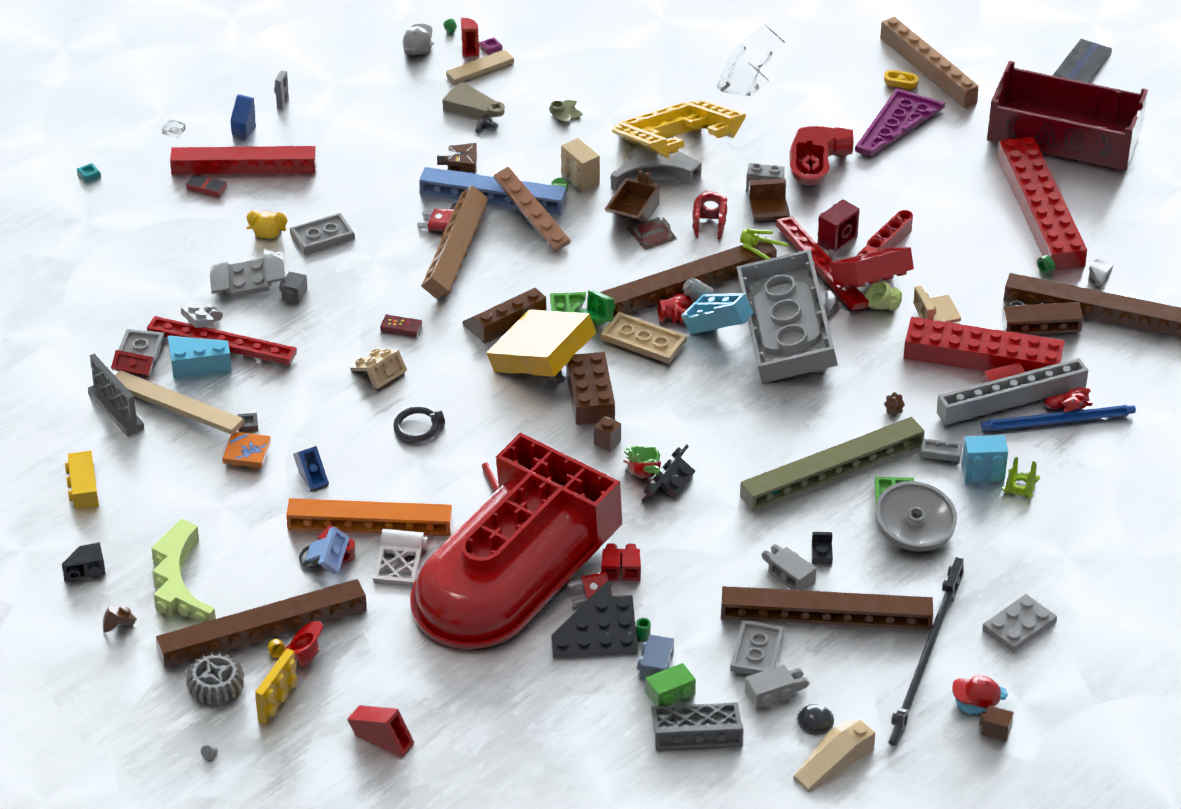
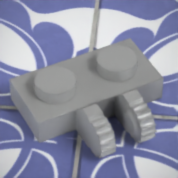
(201, 317)

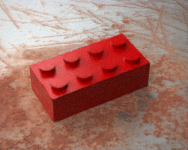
(872, 267)

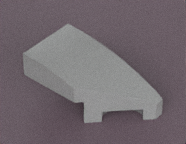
(1099, 270)

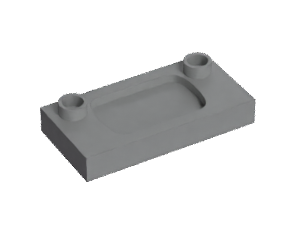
(788, 316)

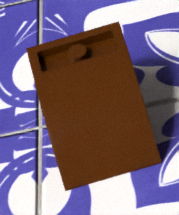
(635, 198)

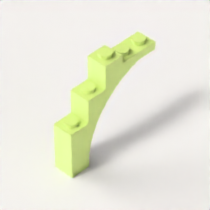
(169, 557)

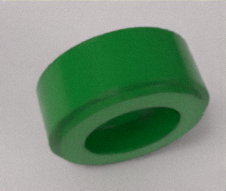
(1045, 264)

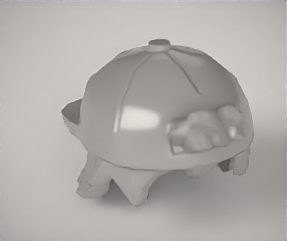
(418, 39)

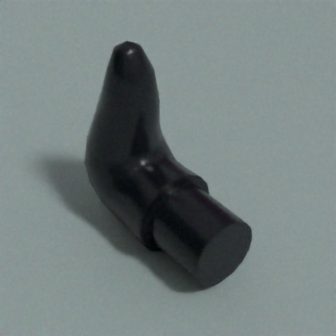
(485, 122)

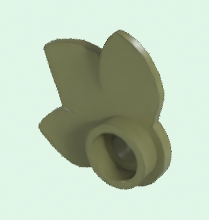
(565, 110)

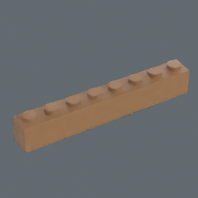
(929, 62)
(454, 243)

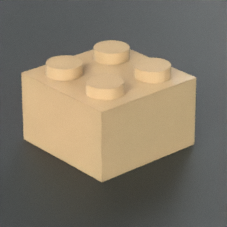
(580, 164)

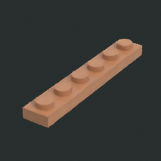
(531, 209)

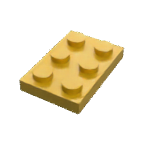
(276, 686)

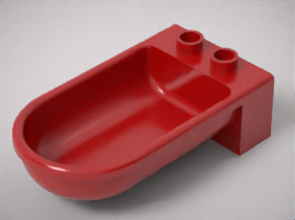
(515, 547)

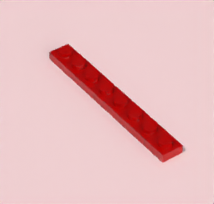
(803, 241)
(237, 343)

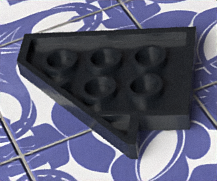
(598, 627)

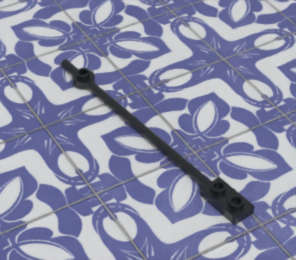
(950, 587)

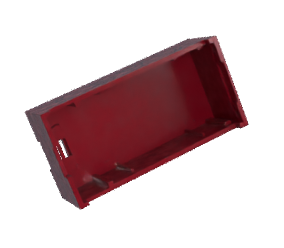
(1067, 116)

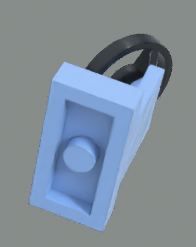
(327, 550)

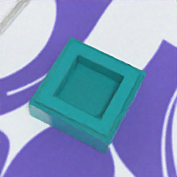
(88, 172)

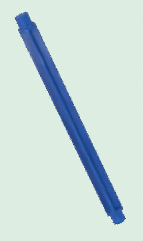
(1059, 417)

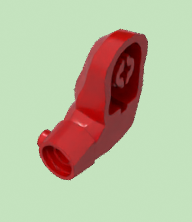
(812, 148)

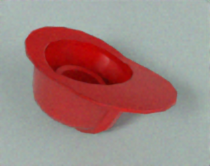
(306, 643)

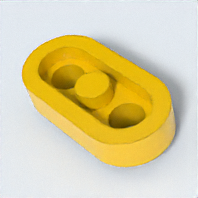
(901, 79)

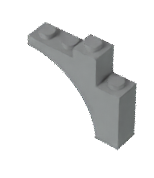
(678, 168)

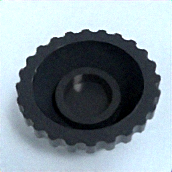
(815, 719)

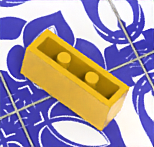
(81, 479)

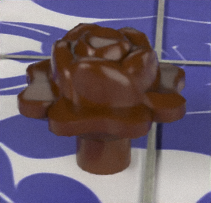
(894, 404)

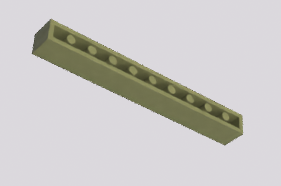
(831, 463)

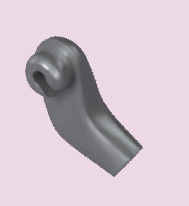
(831, 303)

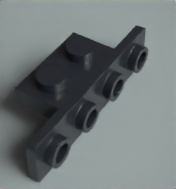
(674, 477)

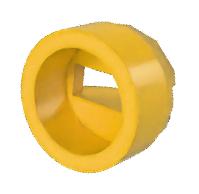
(277, 646)

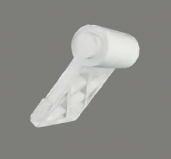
(400, 544)

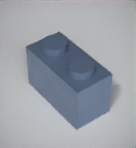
(656, 655)

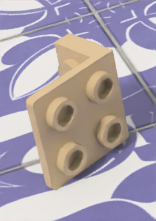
(936, 307)
(381, 366)

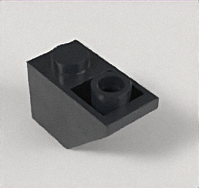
(84, 562)

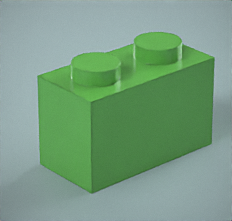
(670, 685)

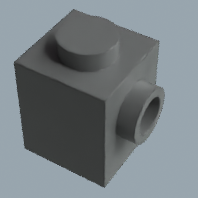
(293, 287)

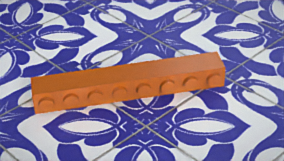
(369, 516)

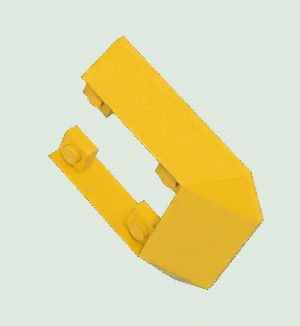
(653, 128)

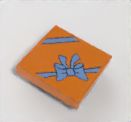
(247, 449)

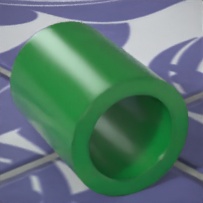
(643, 629)

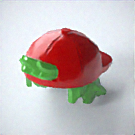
(643, 461)

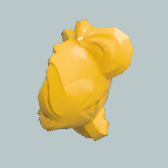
(266, 223)

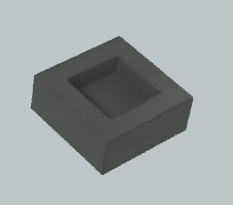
(250, 422)

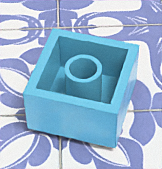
(984, 458)

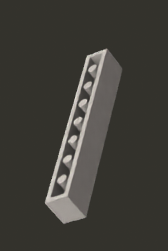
(1011, 391)

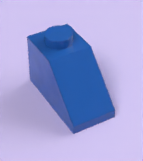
(243, 116)
(311, 468)

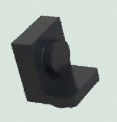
(822, 548)

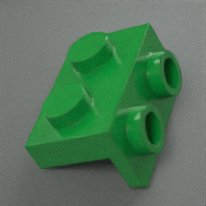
(599, 307)

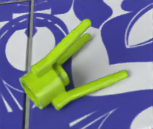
(750, 237)

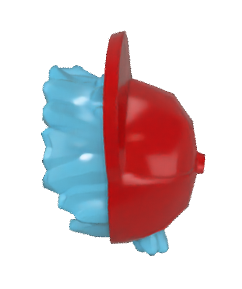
(977, 693)

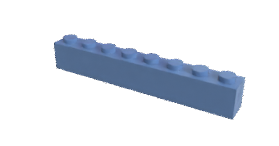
(452, 183)

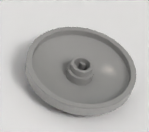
(915, 516)

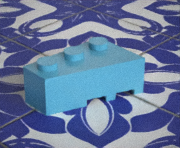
(717, 312)
(198, 356)

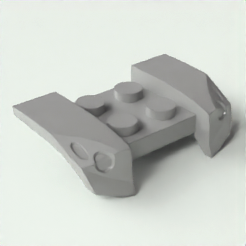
(247, 276)

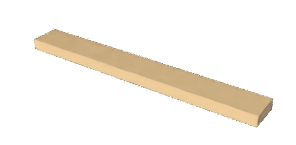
(181, 404)

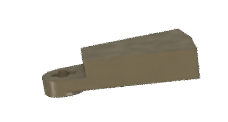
(471, 102)

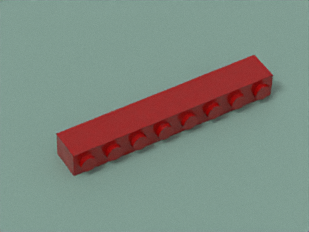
(243, 160)

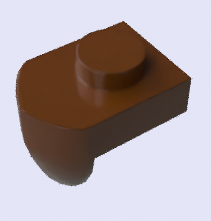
(117, 615)

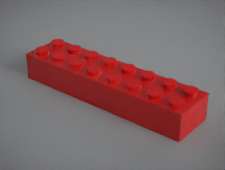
(977, 346)

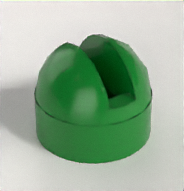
(450, 25)

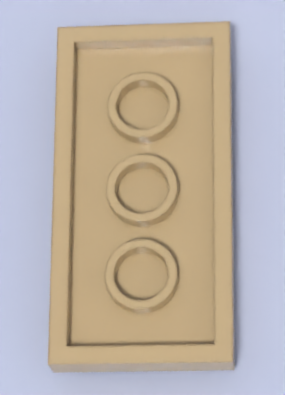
(643, 337)

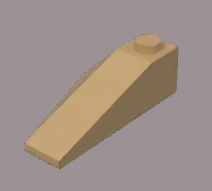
(836, 752)

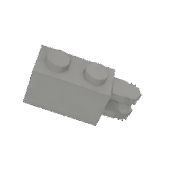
(789, 568)
(774, 685)

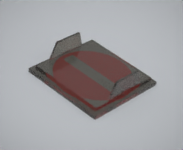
(652, 233)

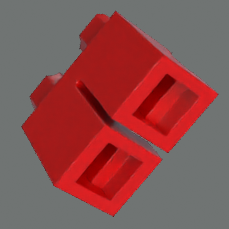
(627, 557)

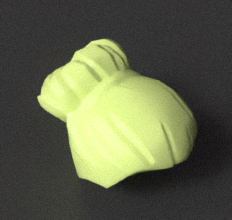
(883, 296)

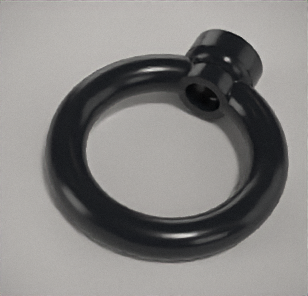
(437, 419)

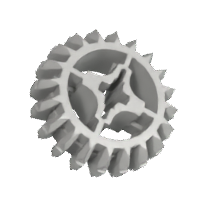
(214, 678)

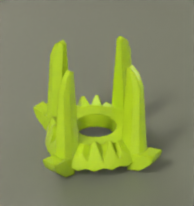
(1030, 480)

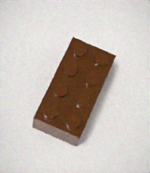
(590, 387)

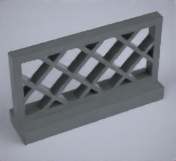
(113, 397)
(697, 734)

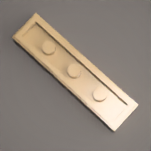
(479, 66)

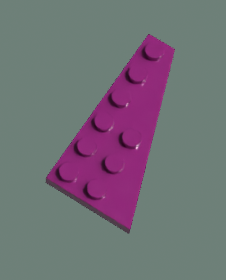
(896, 118)

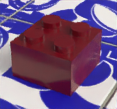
(838, 226)

